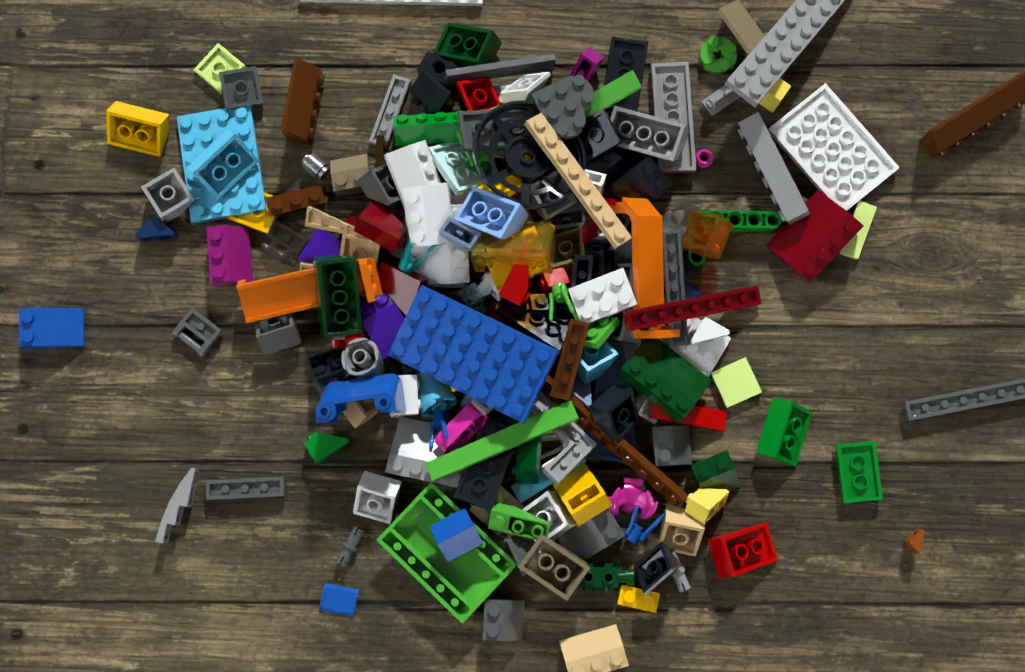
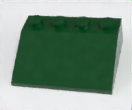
(664, 378)

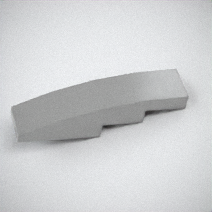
(181, 498)

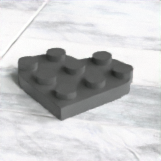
(565, 105)

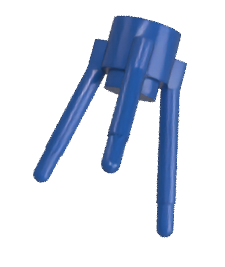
(440, 420)
(634, 531)

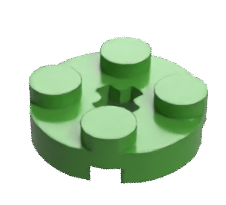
(715, 45)

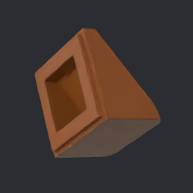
(915, 540)

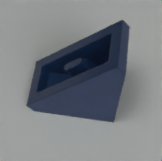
(155, 231)

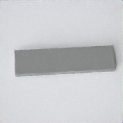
(391, 107)

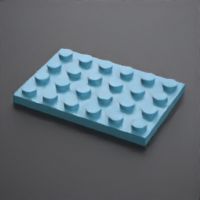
(196, 134)

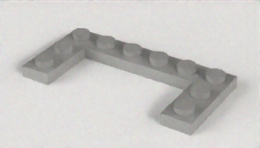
(577, 440)

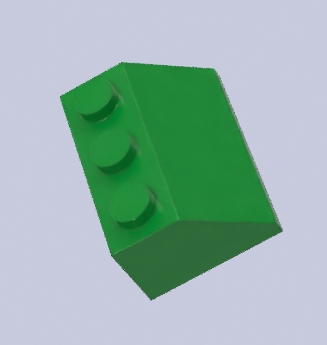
(784, 431)

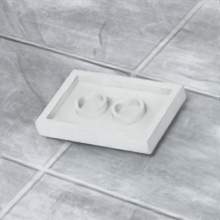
(602, 296)

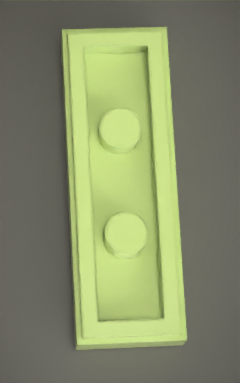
(864, 214)

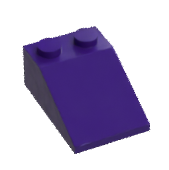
(382, 322)

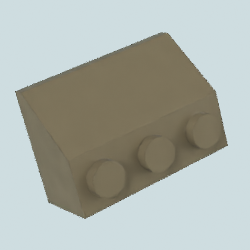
(742, 24)

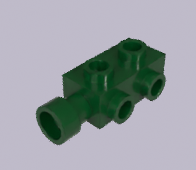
(599, 573)

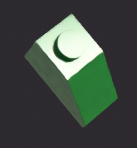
(324, 445)

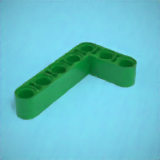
(743, 226)

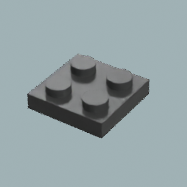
(241, 87)

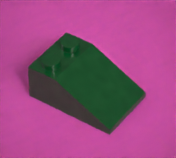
(468, 45)

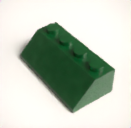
(337, 295)

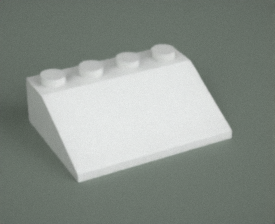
(445, 262)

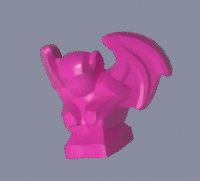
(632, 496)

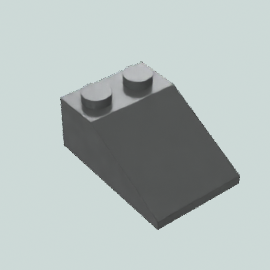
(592, 535)

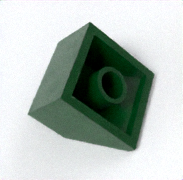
(527, 462)
(715, 472)

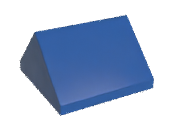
(456, 534)

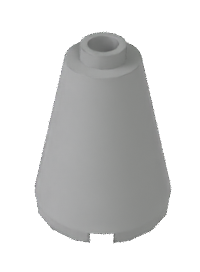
(362, 358)

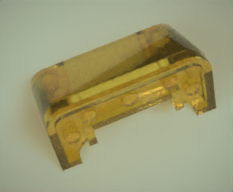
(530, 246)

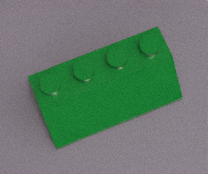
(429, 127)

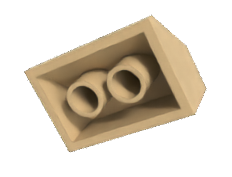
(594, 651)

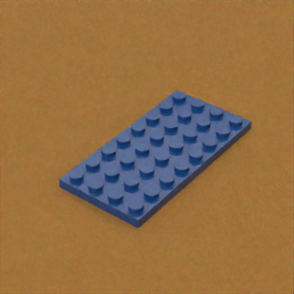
(473, 353)

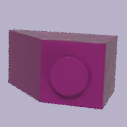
(587, 64)

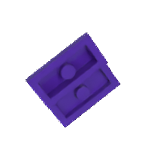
(320, 244)

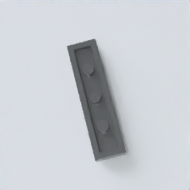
(245, 488)

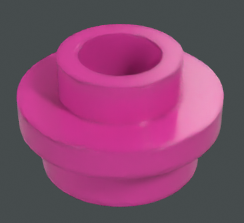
(706, 153)

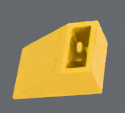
(582, 494)

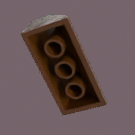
(302, 102)

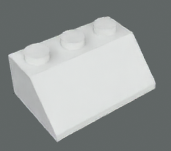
(412, 167)
(426, 213)

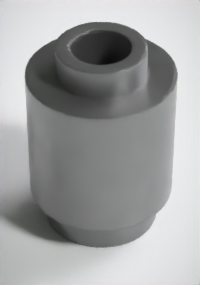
(315, 166)

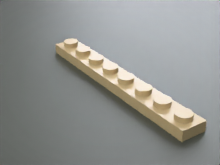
(578, 180)

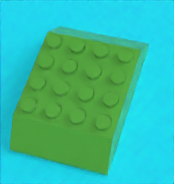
(458, 583)

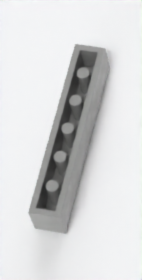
(774, 169)

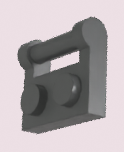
(201, 327)

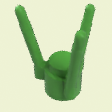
(560, 295)

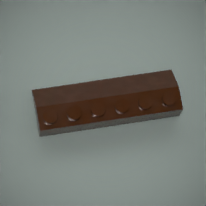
(976, 115)

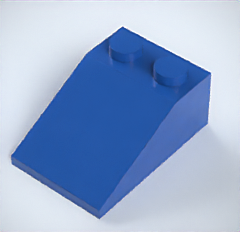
(51, 328)

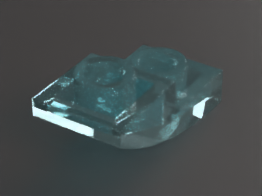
(473, 299)

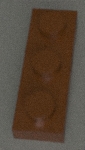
(295, 201)

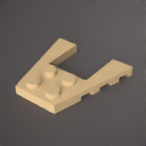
(352, 242)

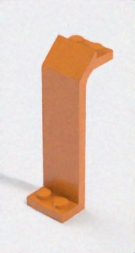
(646, 260)
(297, 291)

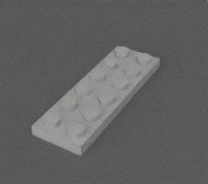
(673, 102)

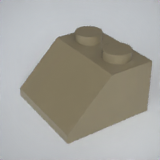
(346, 173)

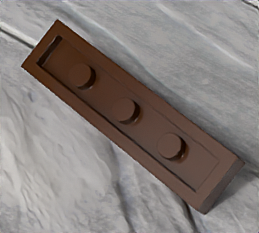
(569, 359)

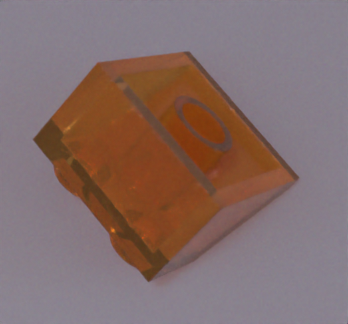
(706, 234)

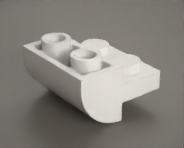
(410, 387)

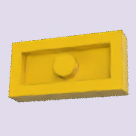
(635, 598)

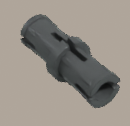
(350, 546)

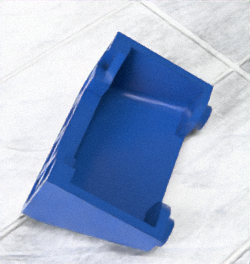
(384, 388)

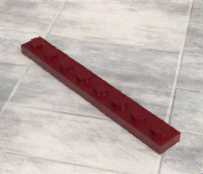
(691, 308)

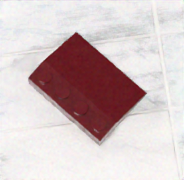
(815, 239)

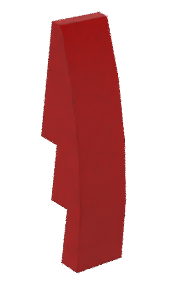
(697, 417)

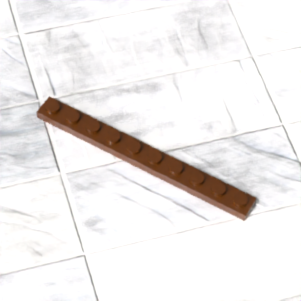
(624, 450)

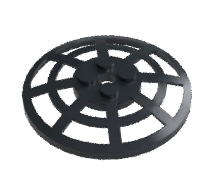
(514, 159)

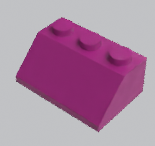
(229, 255)

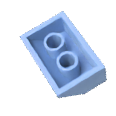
(491, 214)

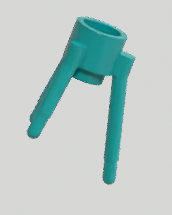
(408, 260)

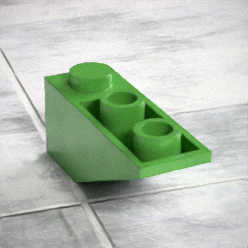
(517, 522)

